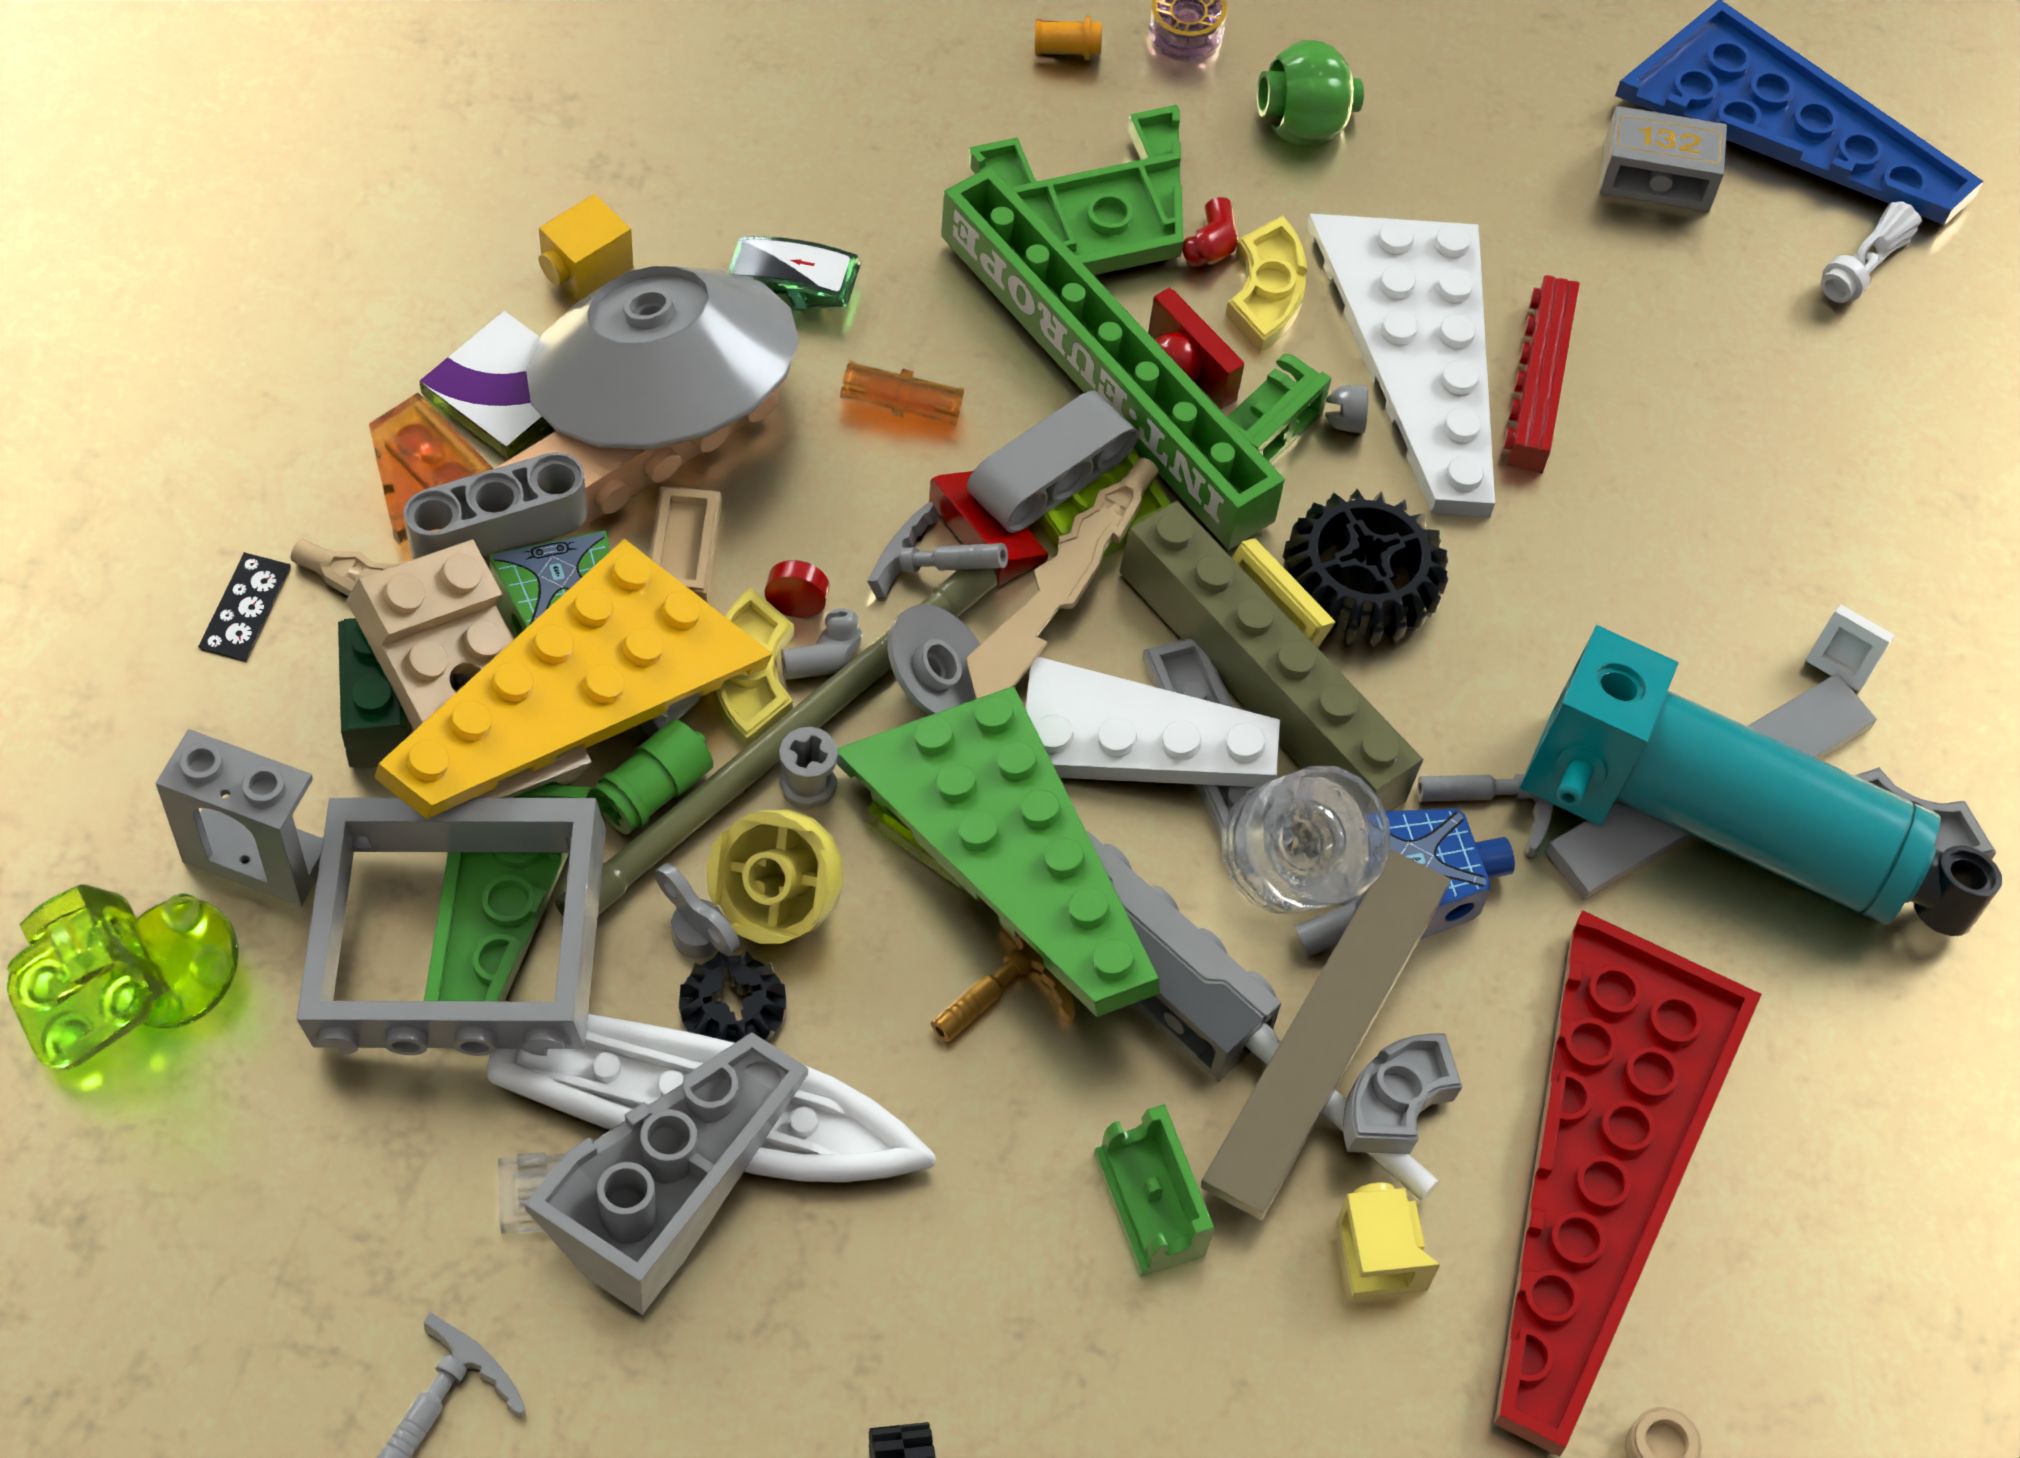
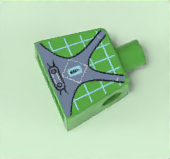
(541, 573)

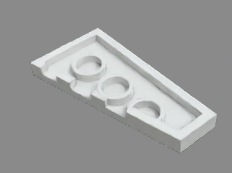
(1145, 734)

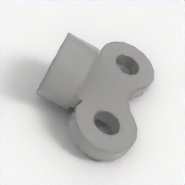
(696, 923)

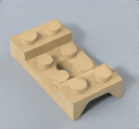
(437, 622)

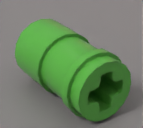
(652, 776)

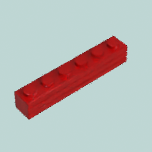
(1543, 373)

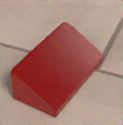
(976, 526)

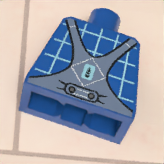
(1446, 845)

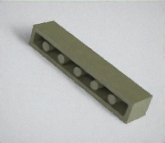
(1264, 654)

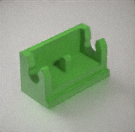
(1282, 407)
(1154, 1192)

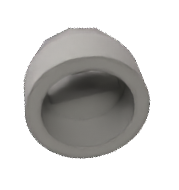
(1353, 408)

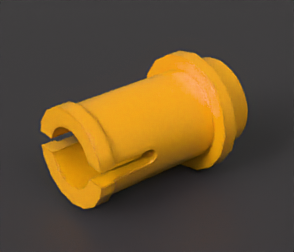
(1068, 37)

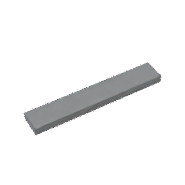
(1598, 855)

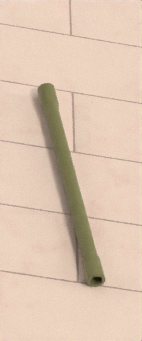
(618, 873)

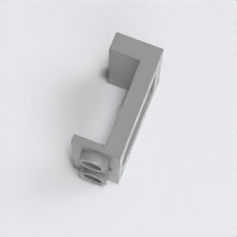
(248, 825)

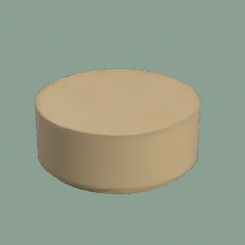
(1663, 1434)

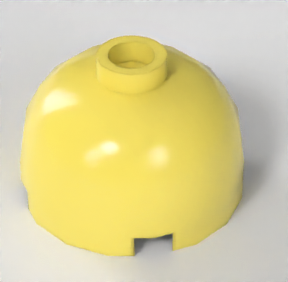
(775, 875)

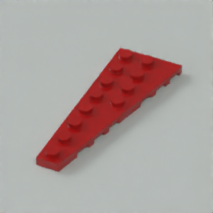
(1624, 1106)

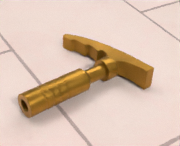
(990, 987)

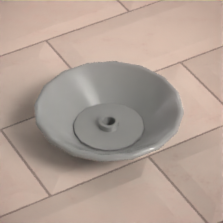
(662, 357)

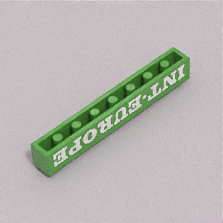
(1111, 353)

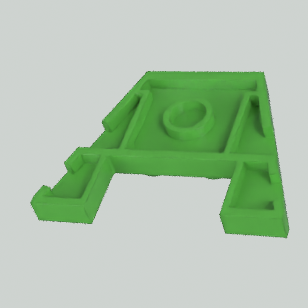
(1110, 213)

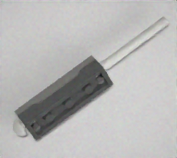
(1211, 1001)

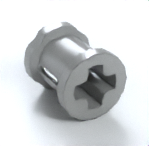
(808, 766)

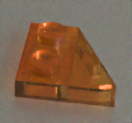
(418, 452)

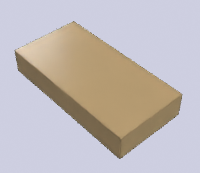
(686, 535)

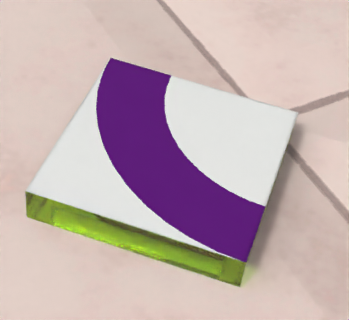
(488, 385)

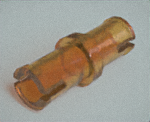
(902, 392)

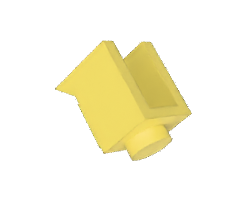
(1383, 1242)

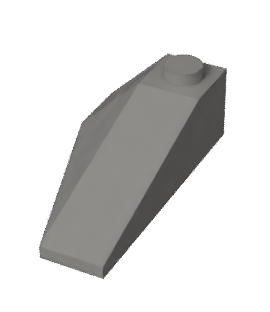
(653, 1183)

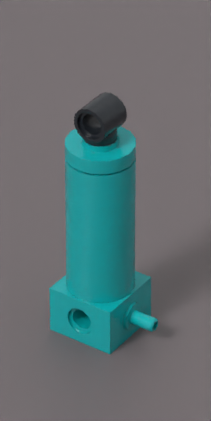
(1746, 793)

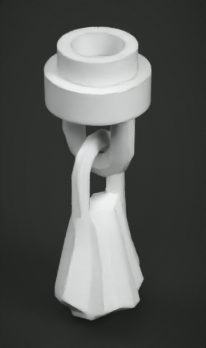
(1848, 275)

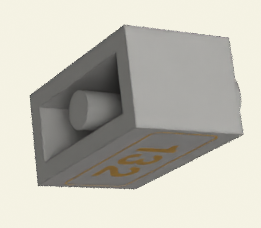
(1663, 158)

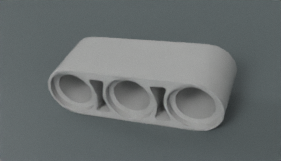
(1052, 461)
(518, 490)

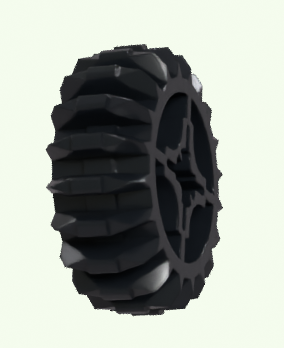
(1373, 548)

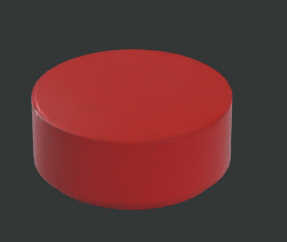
(797, 589)

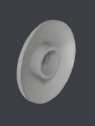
(930, 657)

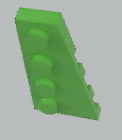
(491, 914)

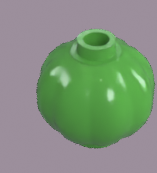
(1311, 91)

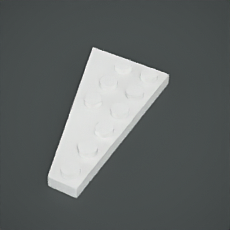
(1421, 330)

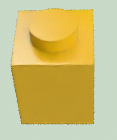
(585, 247)

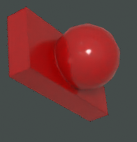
(1196, 348)

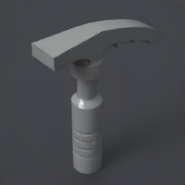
(903, 556)
(1485, 788)
(451, 1369)

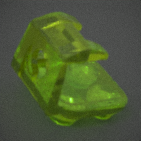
(82, 976)

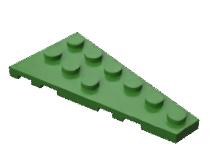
(1004, 828)

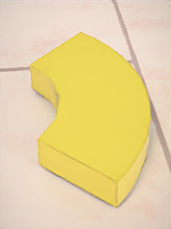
(1273, 284)
(757, 700)

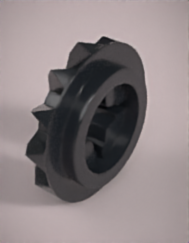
(761, 1010)

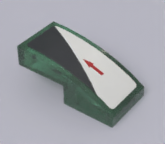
(801, 269)

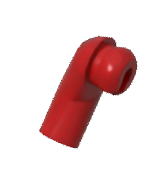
(1215, 239)

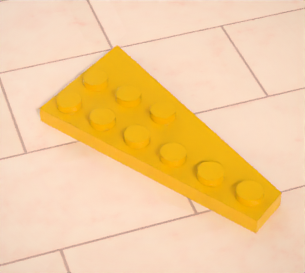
(582, 672)

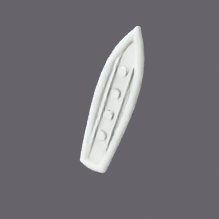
(820, 1137)

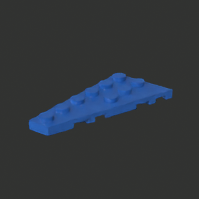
(1794, 112)

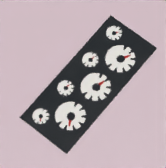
(244, 606)

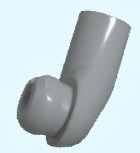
(830, 651)
(1328, 928)

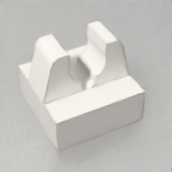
(1850, 647)

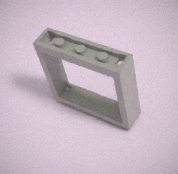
(467, 1026)

